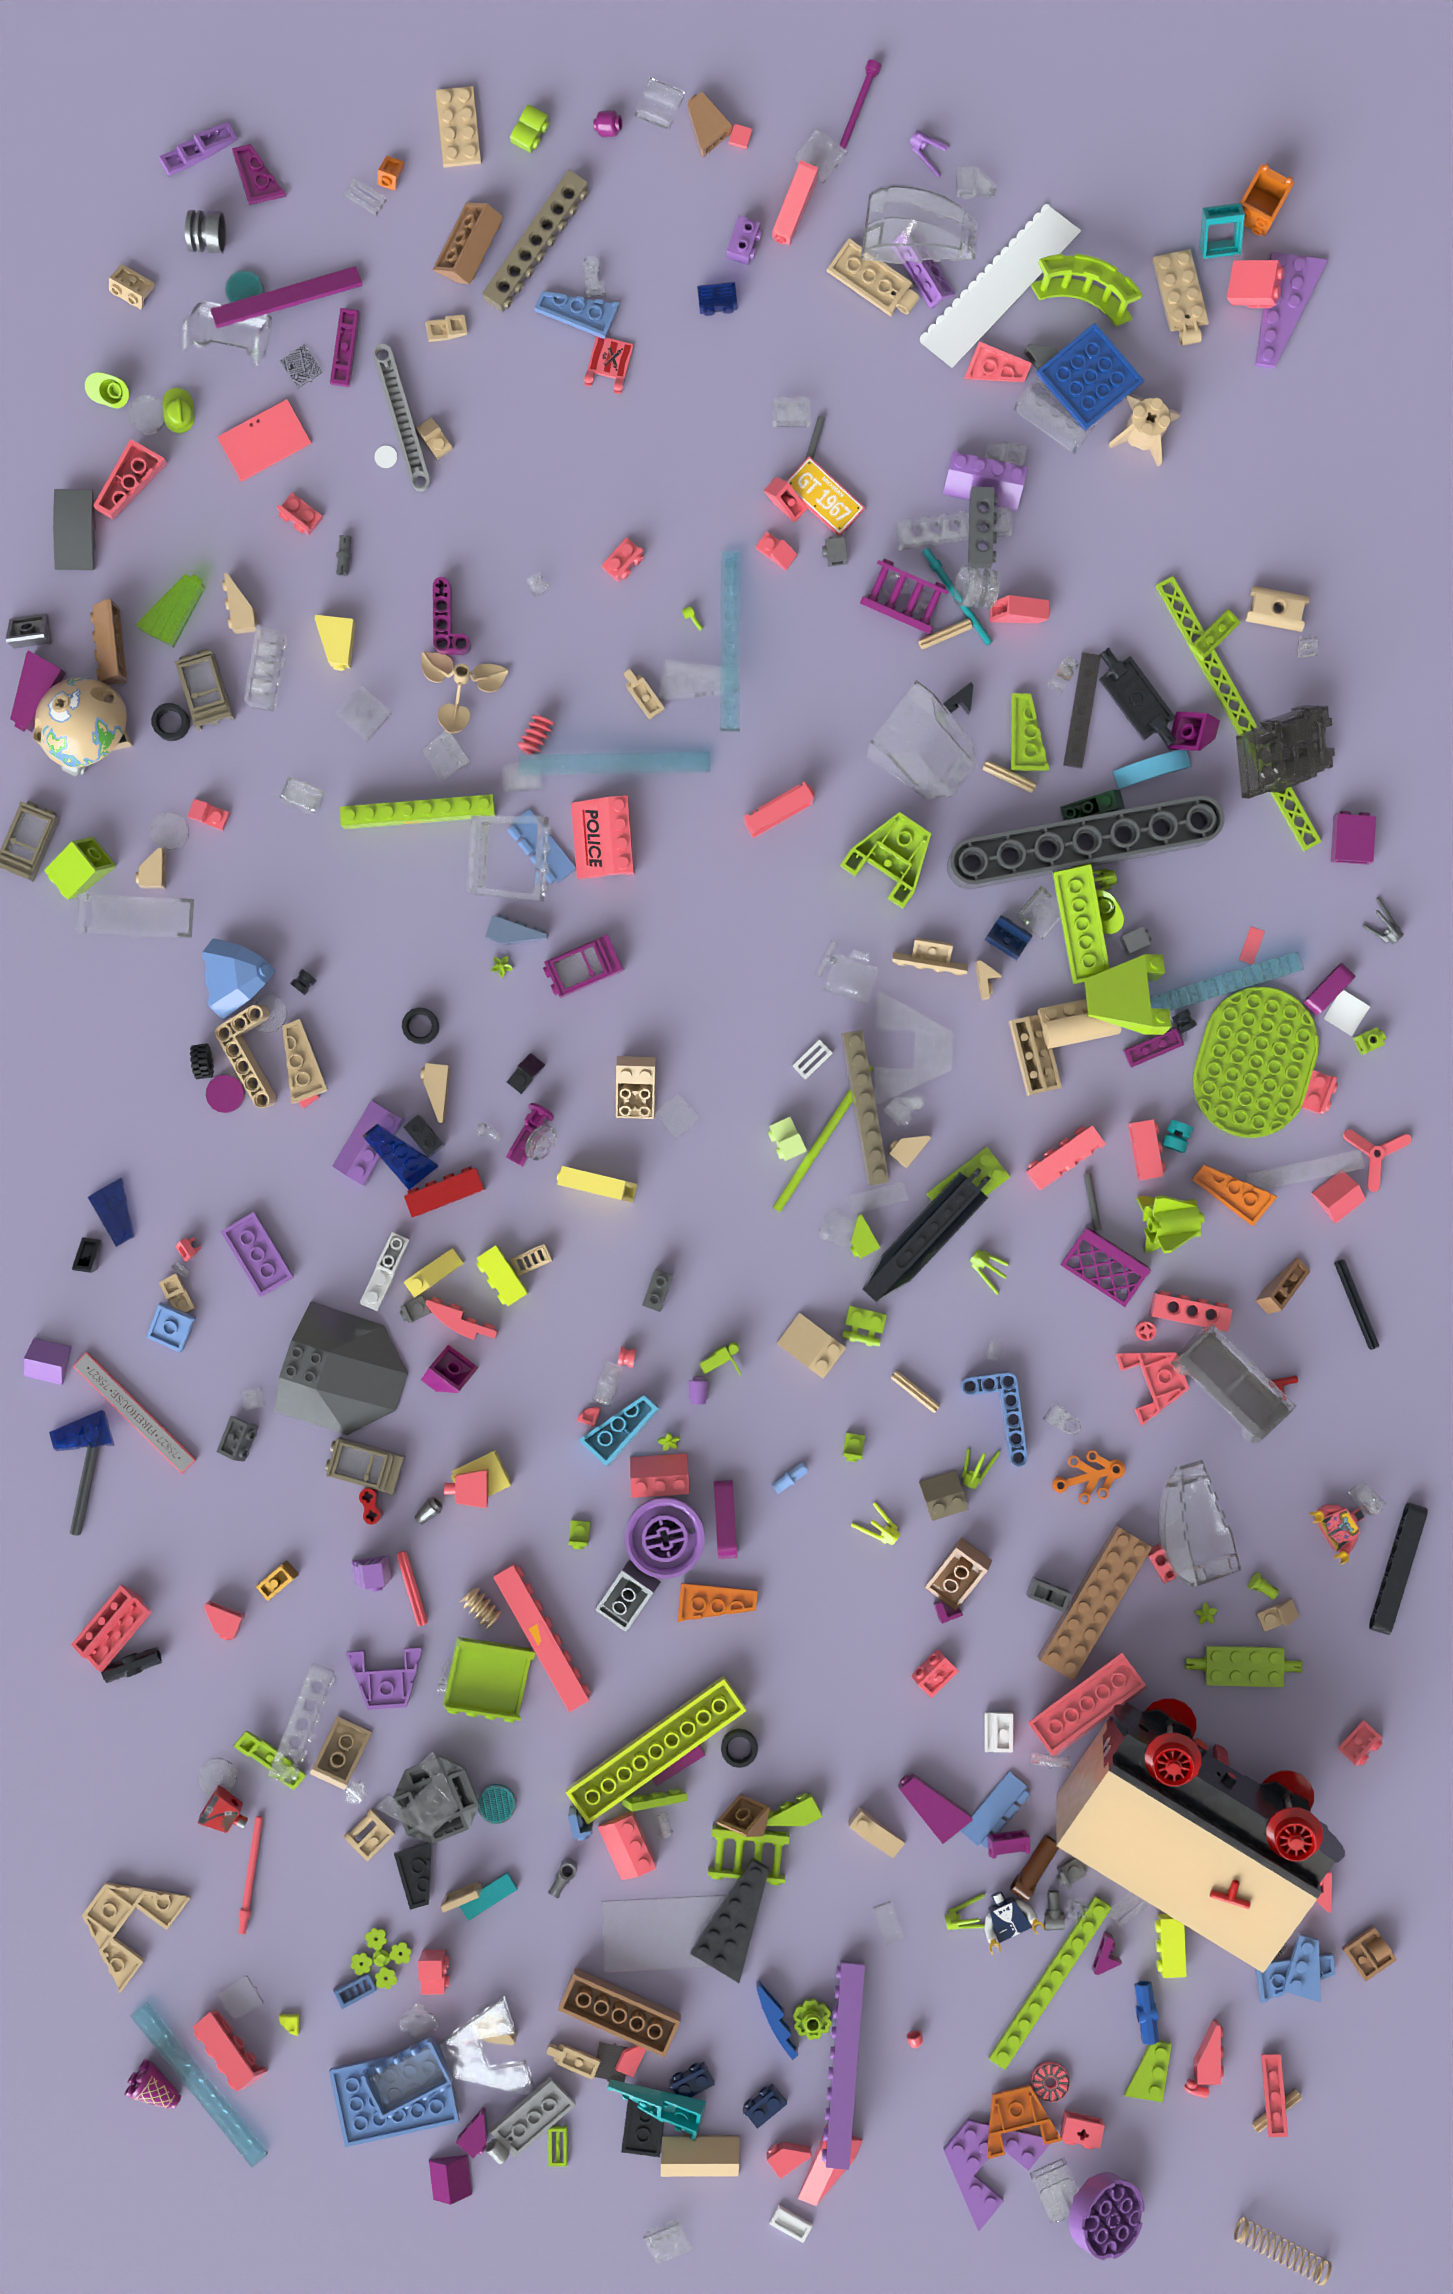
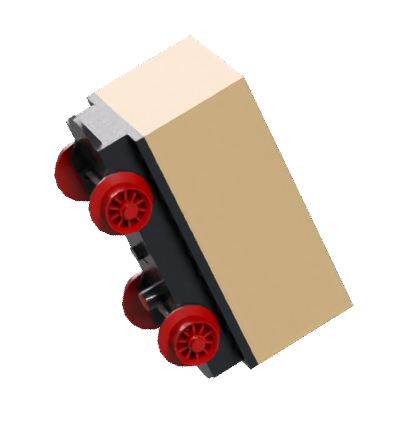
(1183, 1823)

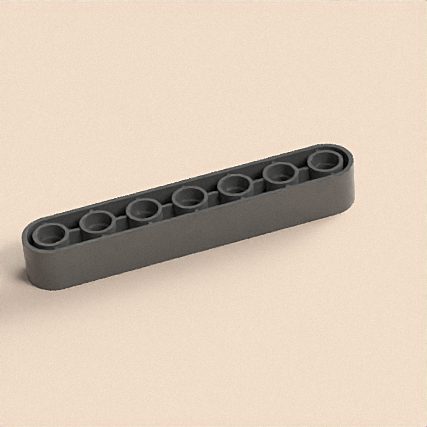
(1101, 831)

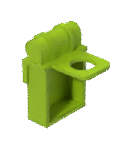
(720, 1357)

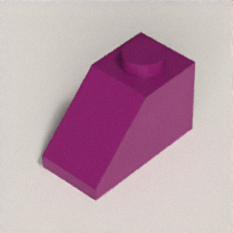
(474, 2135)

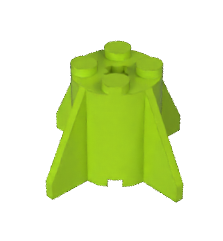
(1169, 1222)

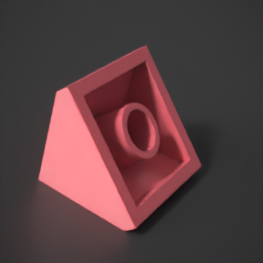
(1339, 1196)

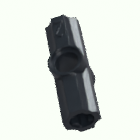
(131, 1665)

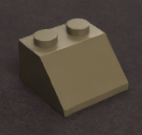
(943, 1495)

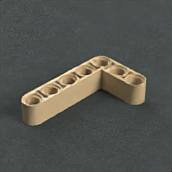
(245, 1054)

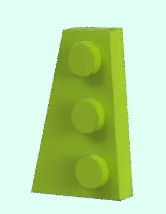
(654, 1799)
(1151, 2074)

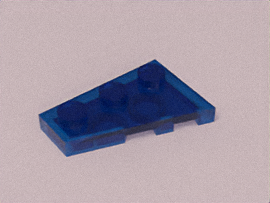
(113, 1212)
(85, 1432)

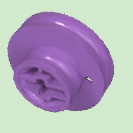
(666, 1560)

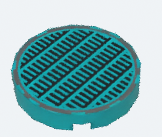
(243, 285)
(496, 1804)

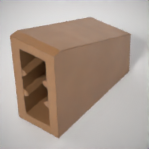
(708, 123)

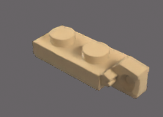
(643, 695)
(574, 2060)

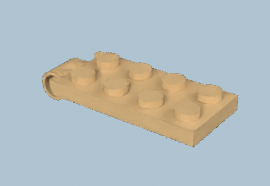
(873, 280)
(1181, 295)

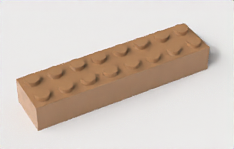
(1094, 1602)

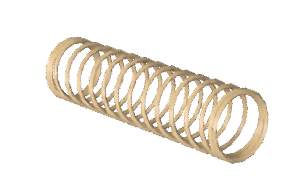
(1319, 2269)

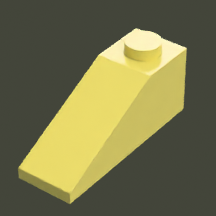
(433, 1273)

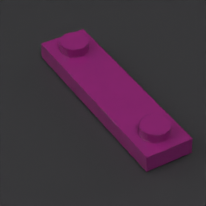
(345, 347)

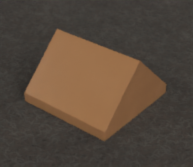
(745, 1817)

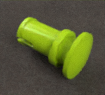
(1260, 1584)

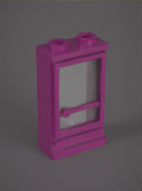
(582, 966)

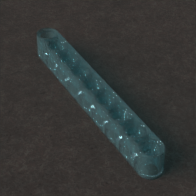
(1228, 982)

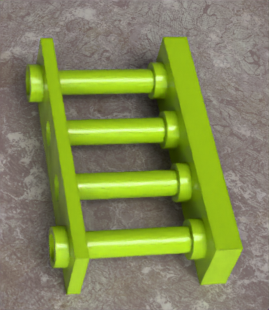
(721, 1834)

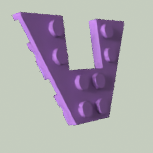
(968, 2153)

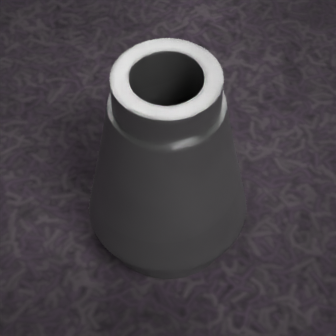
(429, 1510)

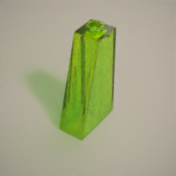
(171, 613)

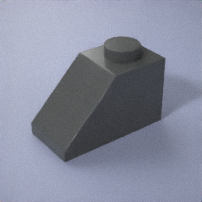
(1039, 354)

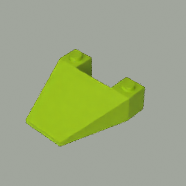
(896, 851)
(1124, 997)

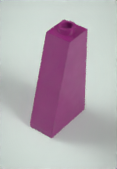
(34, 682)
(937, 1810)

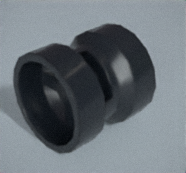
(306, 978)
(1184, 1021)

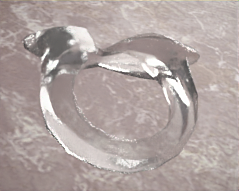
(895, 575)

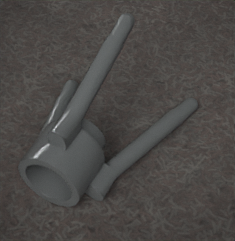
(1392, 932)

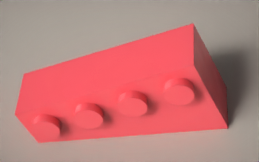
(1064, 1157)
(228, 2051)

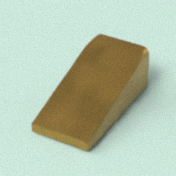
(277, 1580)

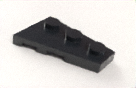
(415, 1873)

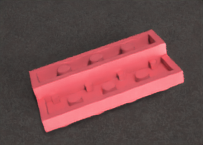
(111, 1627)

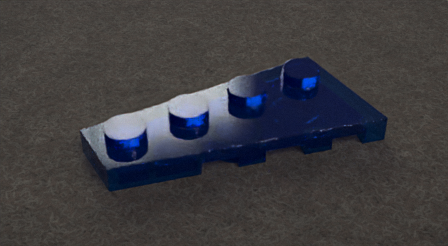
(399, 1156)

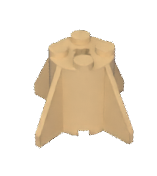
(1146, 425)

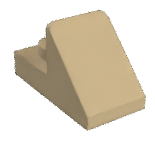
(434, 438)
(984, 974)
(1276, 1615)

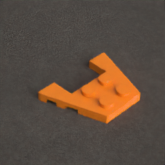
(1013, 2111)

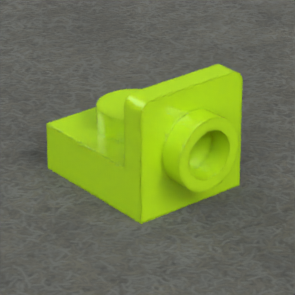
(853, 1447)
(579, 1534)

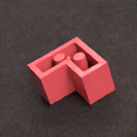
(433, 1971)

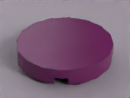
(225, 1093)

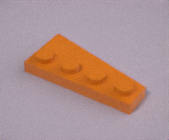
(1239, 1196)
(707, 1600)

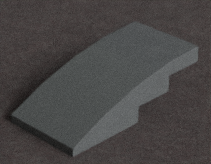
(74, 529)

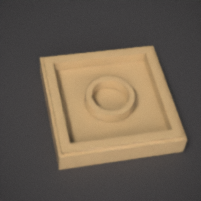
(461, 1896)

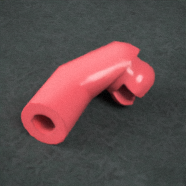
(1192, 2088)

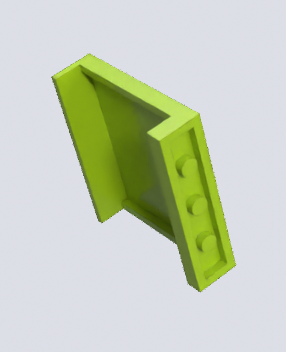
(487, 1679)

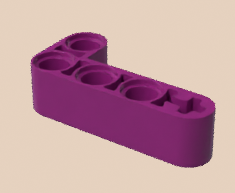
(446, 616)
(725, 1519)

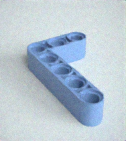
(1007, 1410)

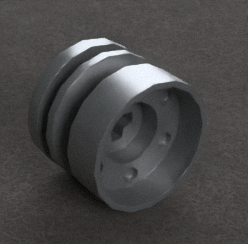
(205, 232)

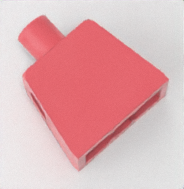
(470, 1488)

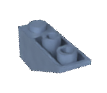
(508, 932)

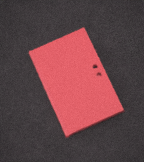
(264, 442)

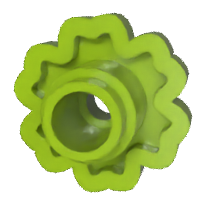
(812, 2010)

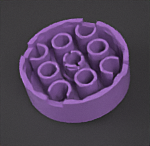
(1106, 2215)

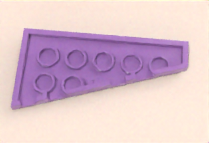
(1279, 321)

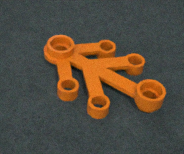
(1092, 1475)

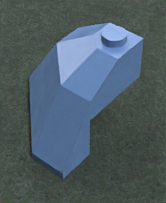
(233, 975)

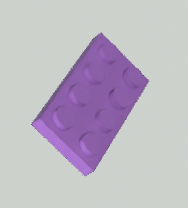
(257, 1254)

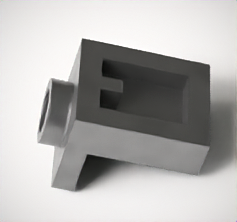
(414, 1310)
(1070, 1872)

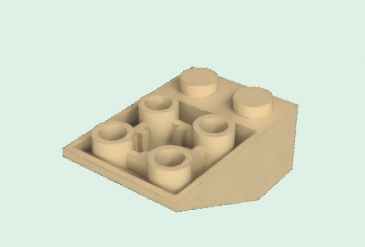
(635, 1087)

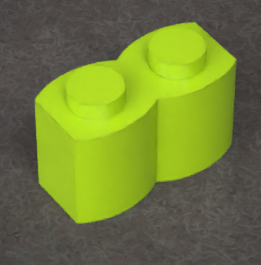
(529, 129)

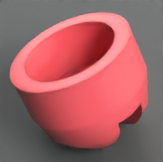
(915, 2038)

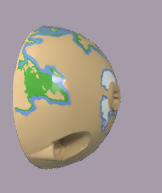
(79, 721)

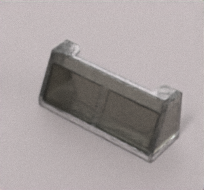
(1233, 1382)

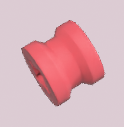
(1149, 1330)
(626, 1357)

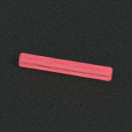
(412, 1588)

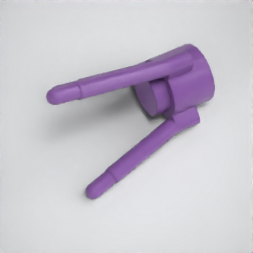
(921, 141)

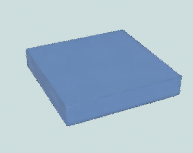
(170, 1327)

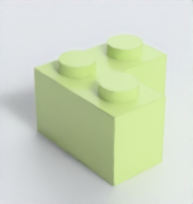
(787, 1139)

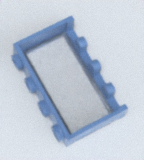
(407, 2077)

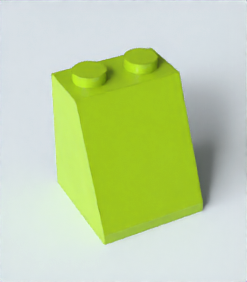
(79, 867)

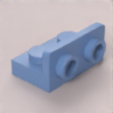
(578, 1829)

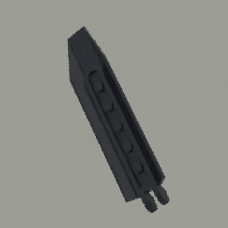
(926, 1235)

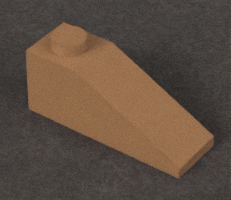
(1282, 1287)

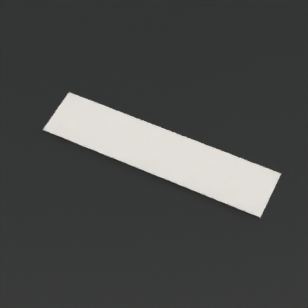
(998, 286)

